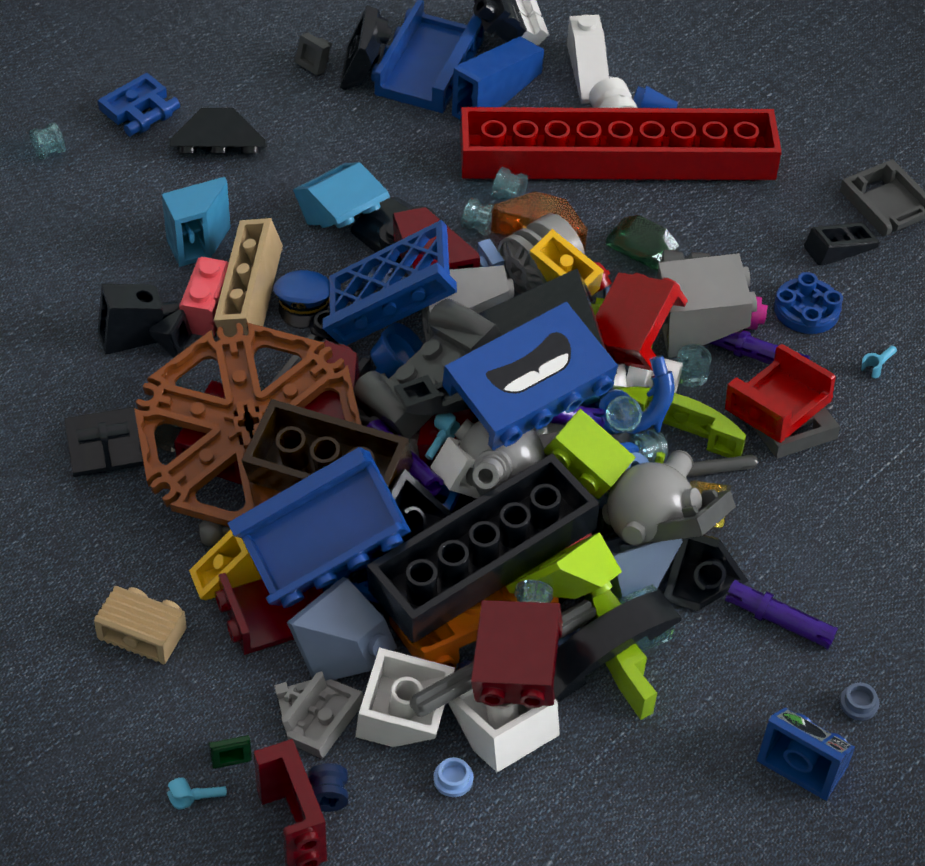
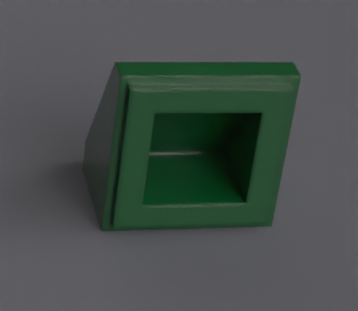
(230, 751)

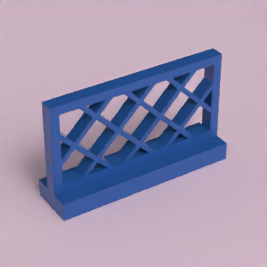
(397, 297)

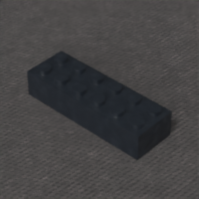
(482, 547)

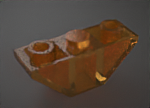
(522, 210)

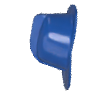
(394, 348)

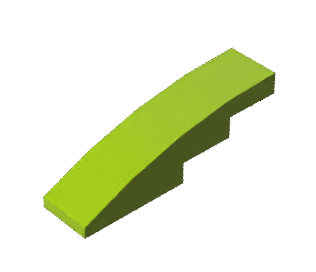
(627, 666)

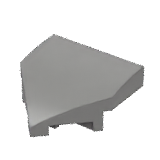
(317, 712)

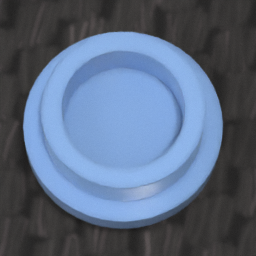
(453, 777)

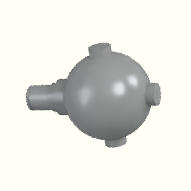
(496, 465)
(649, 496)

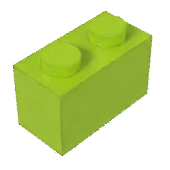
(590, 453)

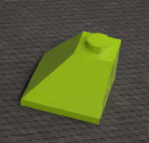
(576, 570)

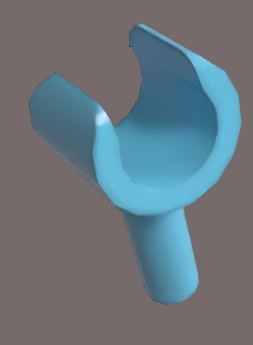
(877, 361)
(448, 427)
(183, 796)

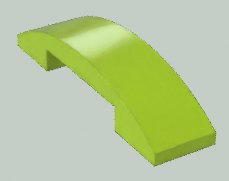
(699, 419)

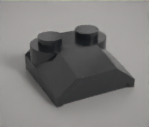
(364, 47)
(377, 227)

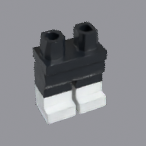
(512, 19)

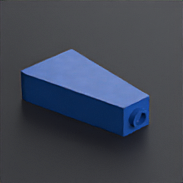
(496, 75)

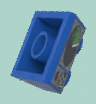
(804, 752)

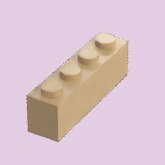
(249, 276)

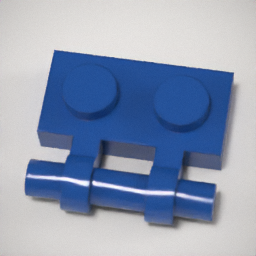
(135, 97)

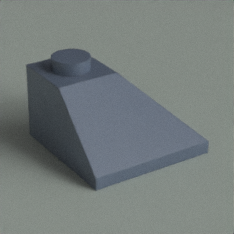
(640, 564)
(340, 632)

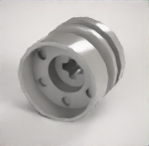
(516, 248)

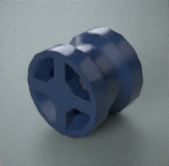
(328, 786)

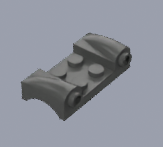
(456, 334)

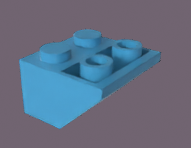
(340, 195)
(196, 219)

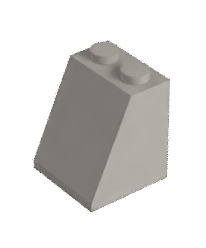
(477, 290)
(716, 302)

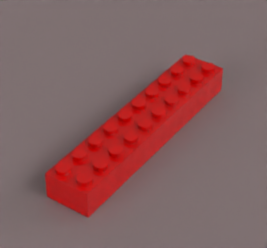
(620, 143)

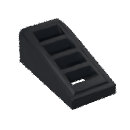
(838, 242)

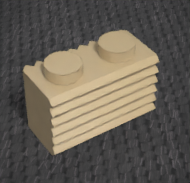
(140, 623)

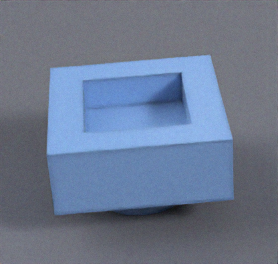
(489, 254)

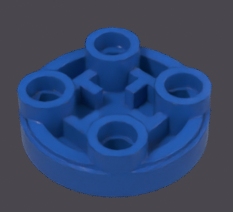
(808, 304)

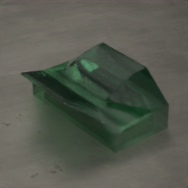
(641, 240)

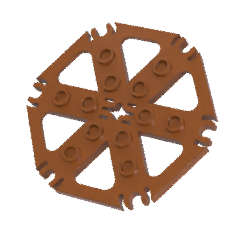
(216, 416)

